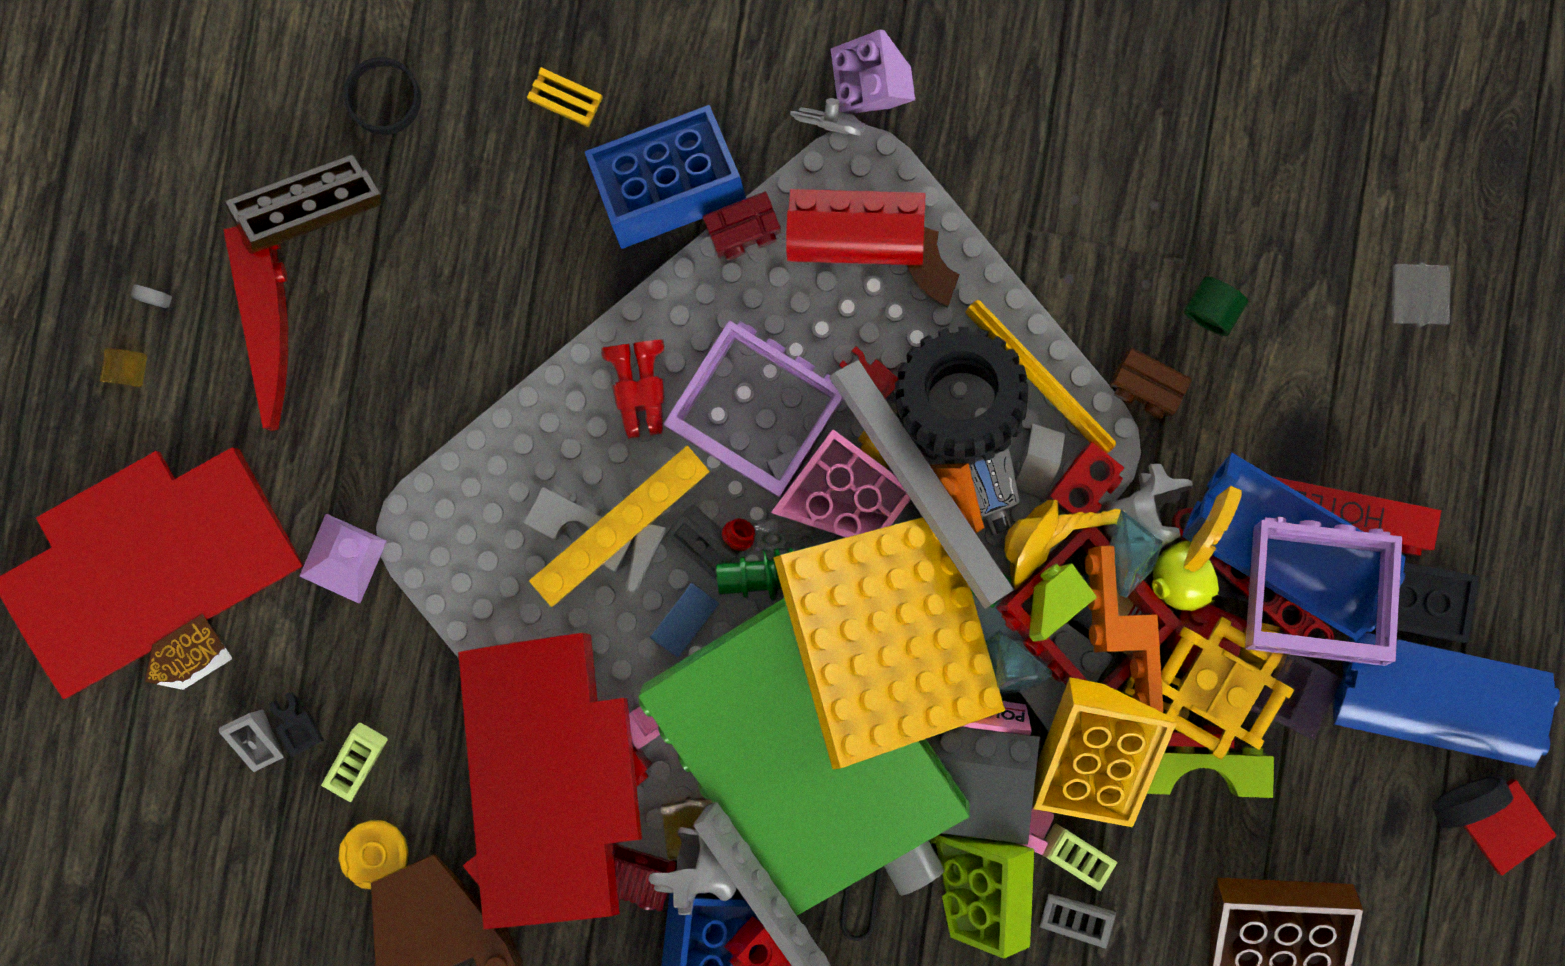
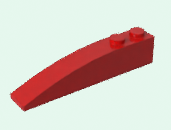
(264, 320)

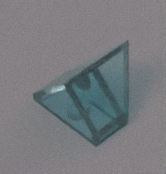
(1134, 553)
(1014, 666)

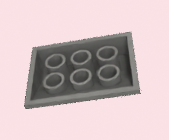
(996, 778)

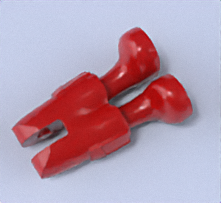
(639, 395)

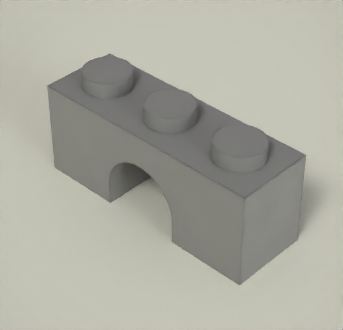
(554, 511)

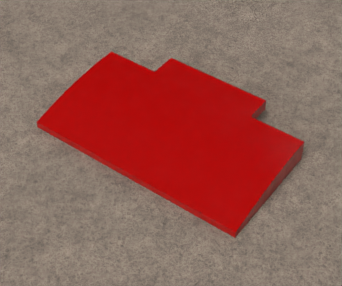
(142, 562)
(546, 781)

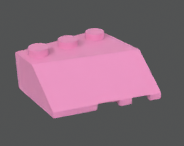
(843, 491)

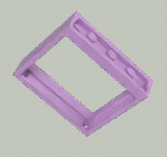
(773, 352)
(1340, 536)

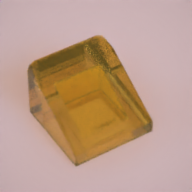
(123, 367)

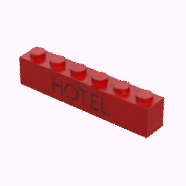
(1412, 522)

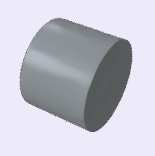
(915, 869)

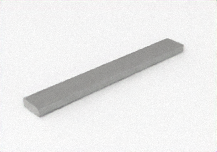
(921, 483)

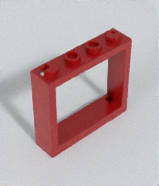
(1062, 668)

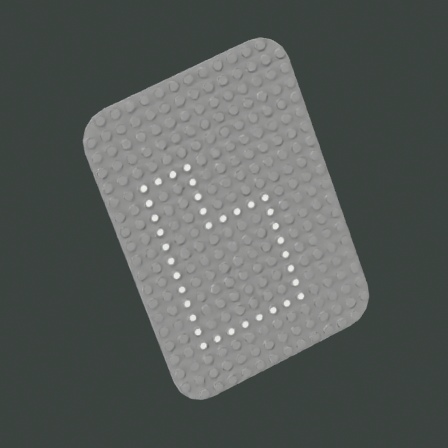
(461, 514)

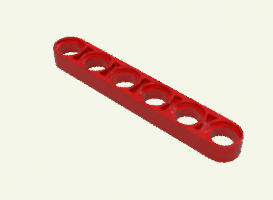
(1273, 607)

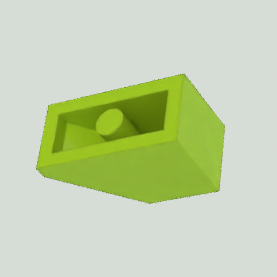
(1057, 600)

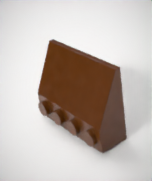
(1283, 923)

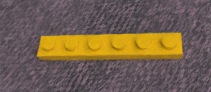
(619, 526)

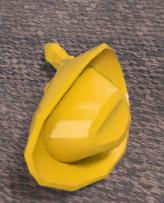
(1033, 537)

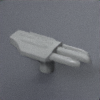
(831, 118)

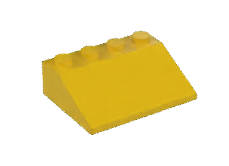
(1100, 754)

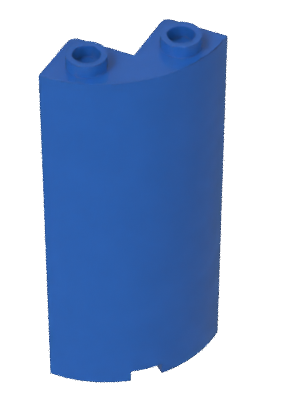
(1322, 579)
(1450, 702)

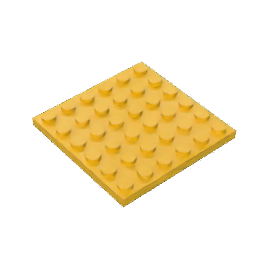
(887, 640)

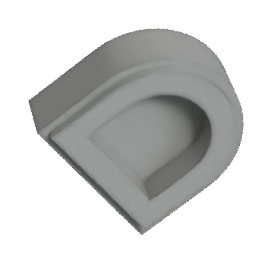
(151, 296)

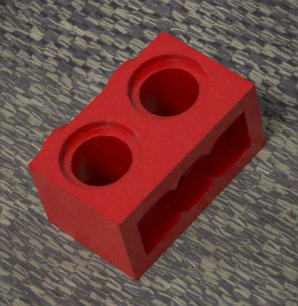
(1079, 477)
(754, 934)

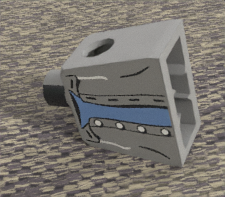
(995, 489)

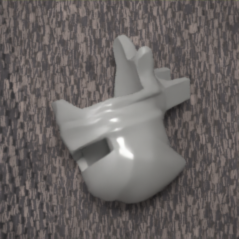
(1146, 504)
(695, 874)

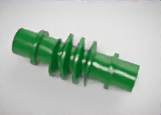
(750, 576)

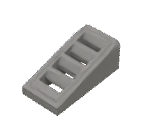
(644, 550)
(1086, 936)

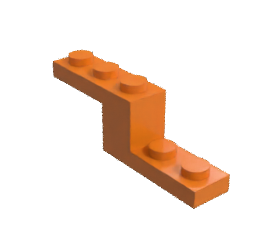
(1123, 633)

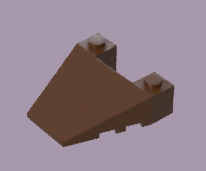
(433, 920)

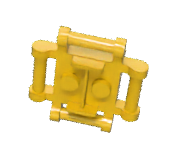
(1222, 688)

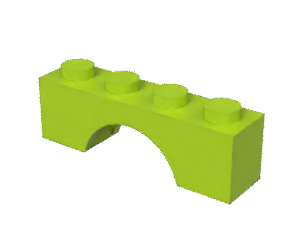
(1245, 772)

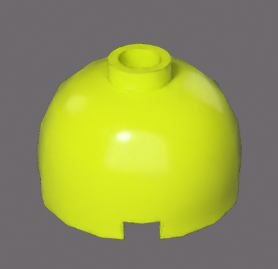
(1180, 586)

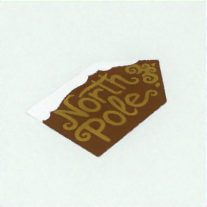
(186, 655)

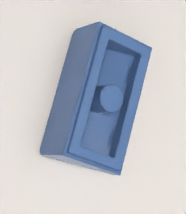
(684, 620)

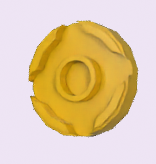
(372, 852)

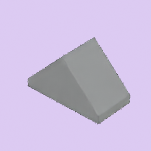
(1040, 461)
(253, 740)

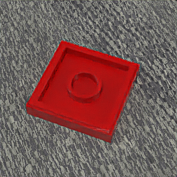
(1512, 832)

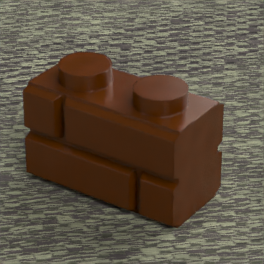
(1149, 383)

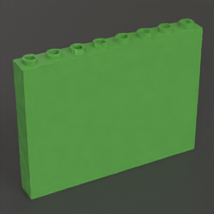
(757, 749)

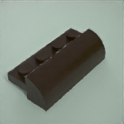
(303, 203)

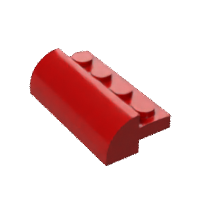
(855, 227)

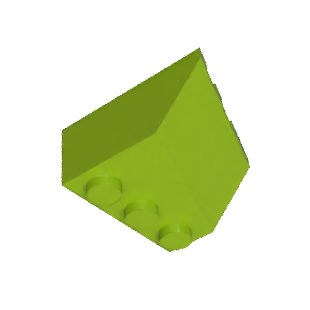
(987, 892)

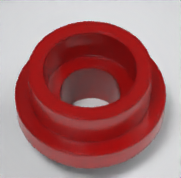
(738, 534)

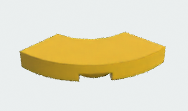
(1213, 528)

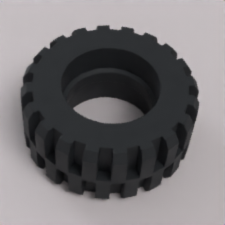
(962, 354)

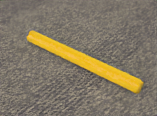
(1043, 379)

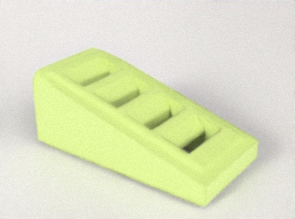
(364, 742)
(1059, 846)

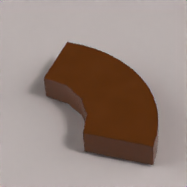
(934, 276)

